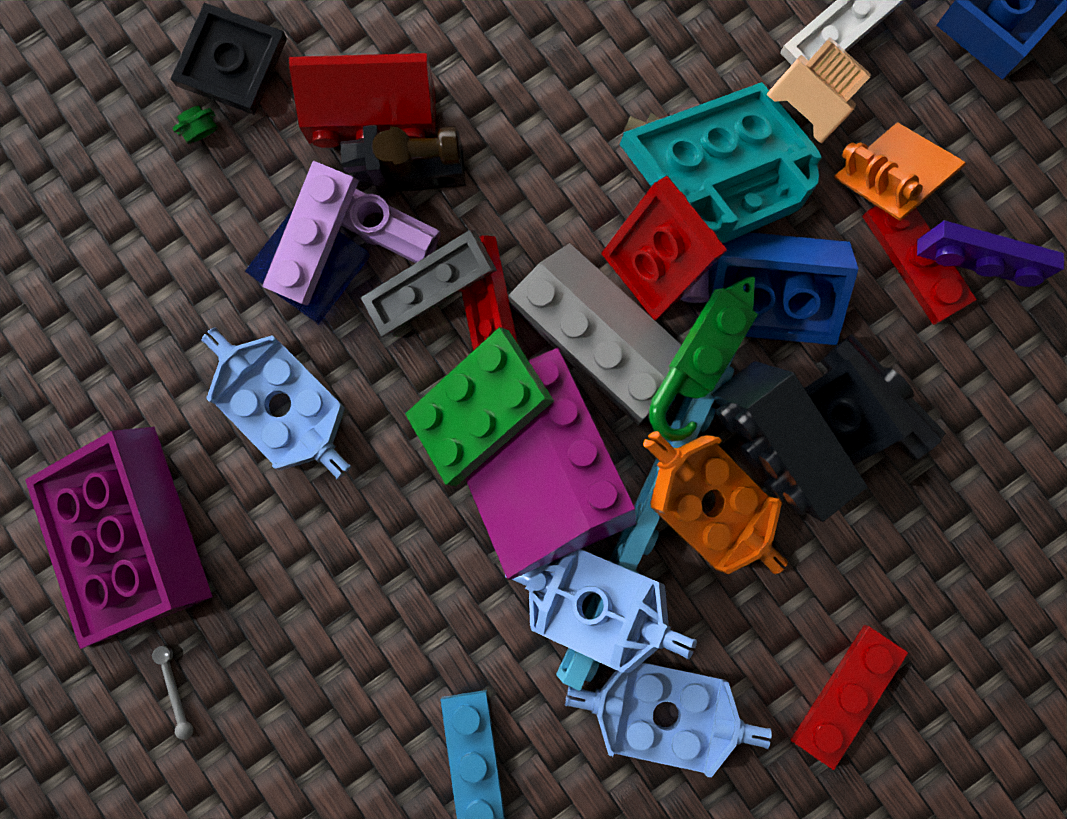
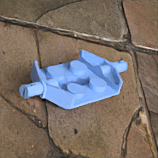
(247, 382)
(632, 616)
(698, 740)

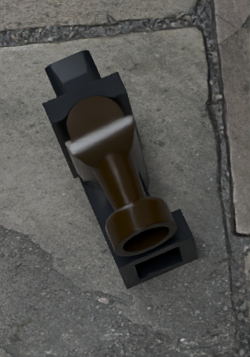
(404, 163)

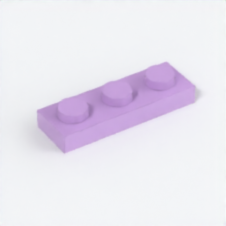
(310, 233)

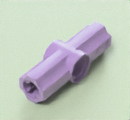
(396, 230)

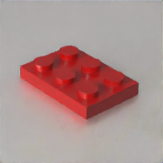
(662, 248)

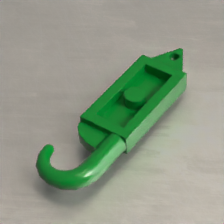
(705, 353)

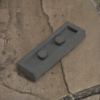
(428, 283)

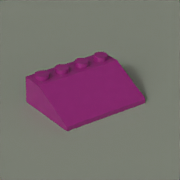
(550, 482)
(117, 535)

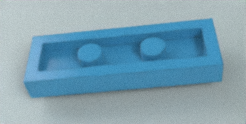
(472, 756)

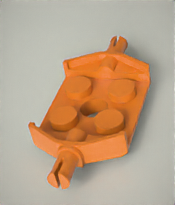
(743, 515)

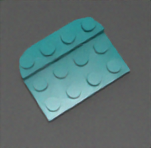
(731, 158)

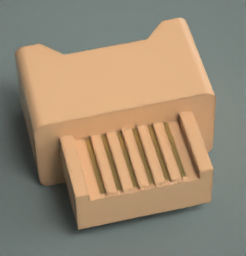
(822, 87)

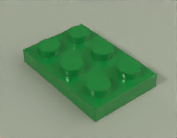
(478, 407)

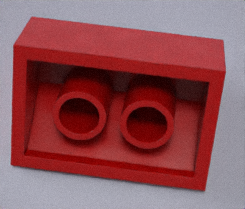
(354, 91)

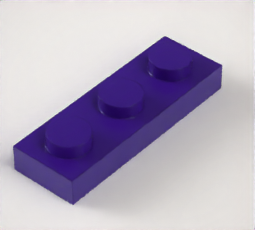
(989, 254)

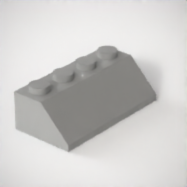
(596, 329)

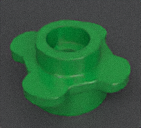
(195, 124)

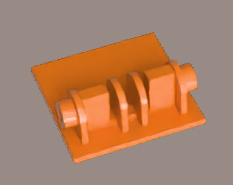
(897, 170)

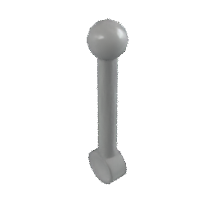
(163, 655)

